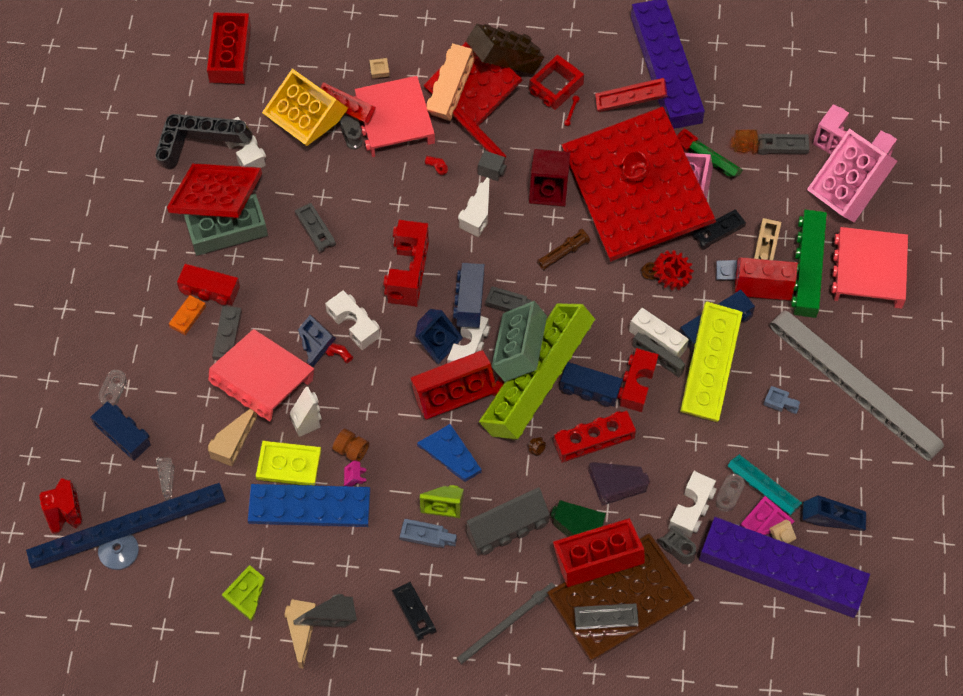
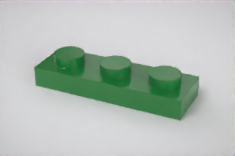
(717, 160)

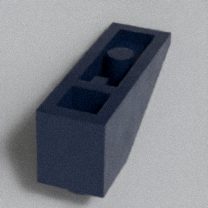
(833, 514)

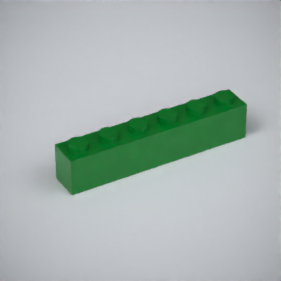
(810, 263)

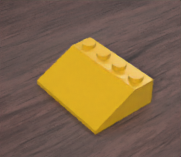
(303, 108)

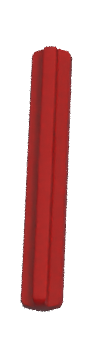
(476, 132)

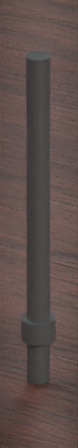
(537, 598)

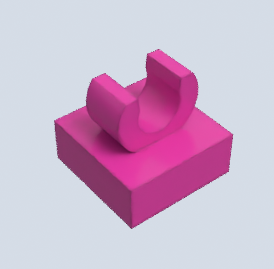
(352, 474)

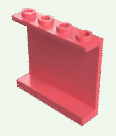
(398, 114)
(870, 264)
(259, 373)

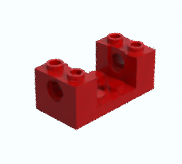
(404, 286)

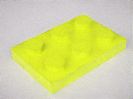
(288, 463)

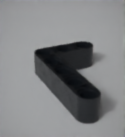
(179, 127)

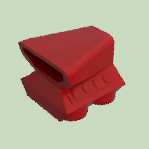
(61, 506)

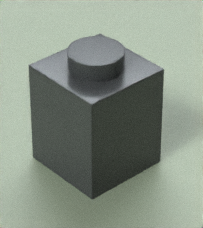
(492, 166)

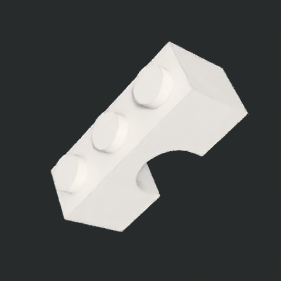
(250, 155)
(343, 308)
(660, 332)
(475, 335)
(700, 489)

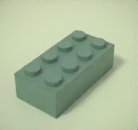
(218, 232)
(519, 341)

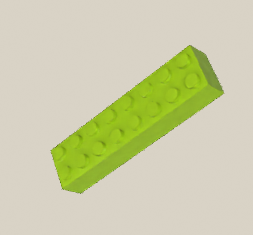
(523, 395)

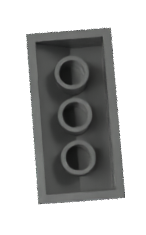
(507, 522)

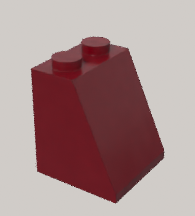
(549, 177)

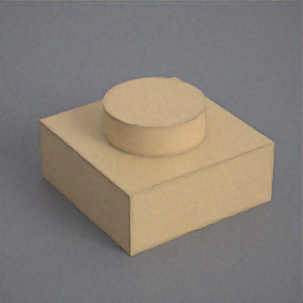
(379, 68)
(783, 531)

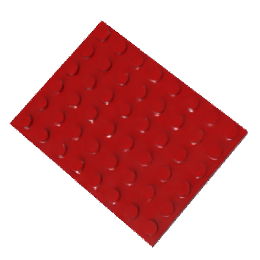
(643, 211)

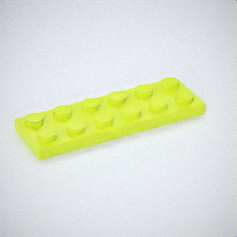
(711, 362)

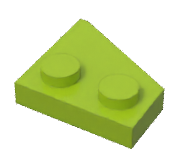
(245, 592)

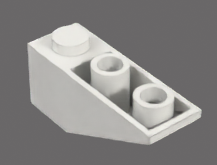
(475, 216)
(305, 413)

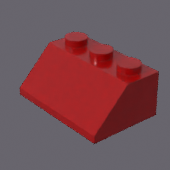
(766, 278)

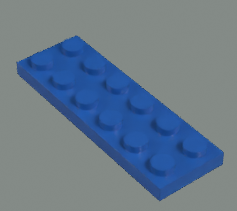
(309, 505)

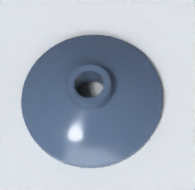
(119, 558)

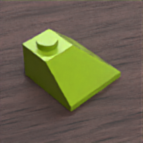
(443, 501)

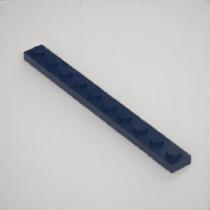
(125, 525)

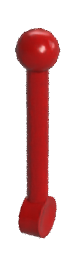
(567, 122)

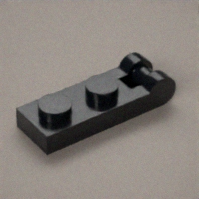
(721, 228)
(414, 610)

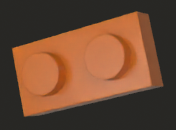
(187, 315)

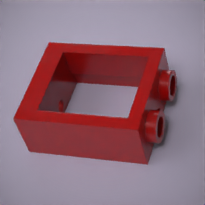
(566, 70)

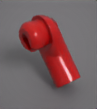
(438, 163)
(341, 350)

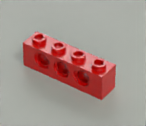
(568, 450)

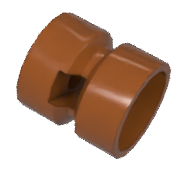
(348, 444)

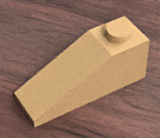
(767, 239)
(231, 439)
(300, 633)

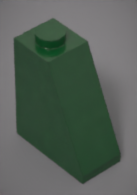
(575, 519)

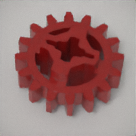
(672, 270)

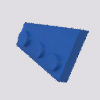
(450, 451)

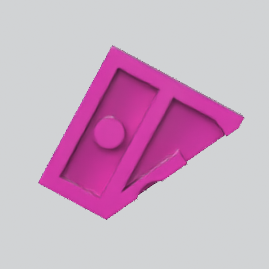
(765, 516)

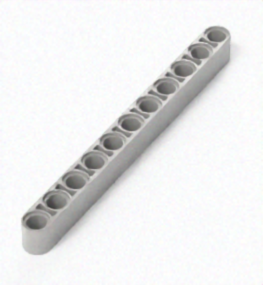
(857, 385)

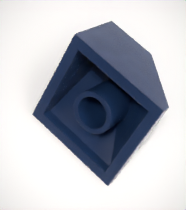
(437, 334)

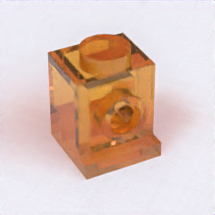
(745, 141)

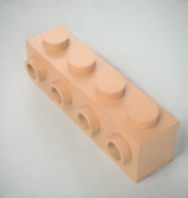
(451, 81)

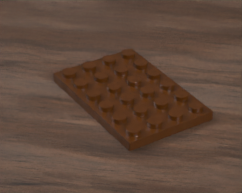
(651, 586)

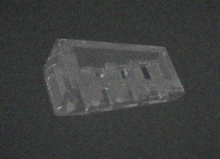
(166, 474)

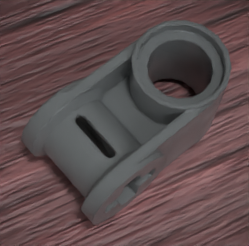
(352, 132)
(675, 543)

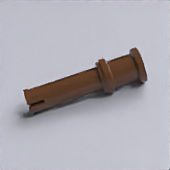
(570, 245)

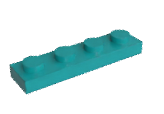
(764, 484)

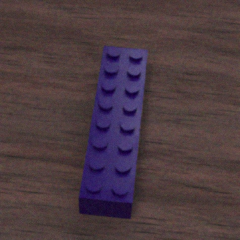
(667, 60)
(784, 567)

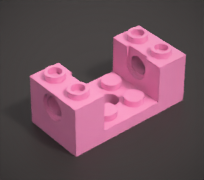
(831, 131)

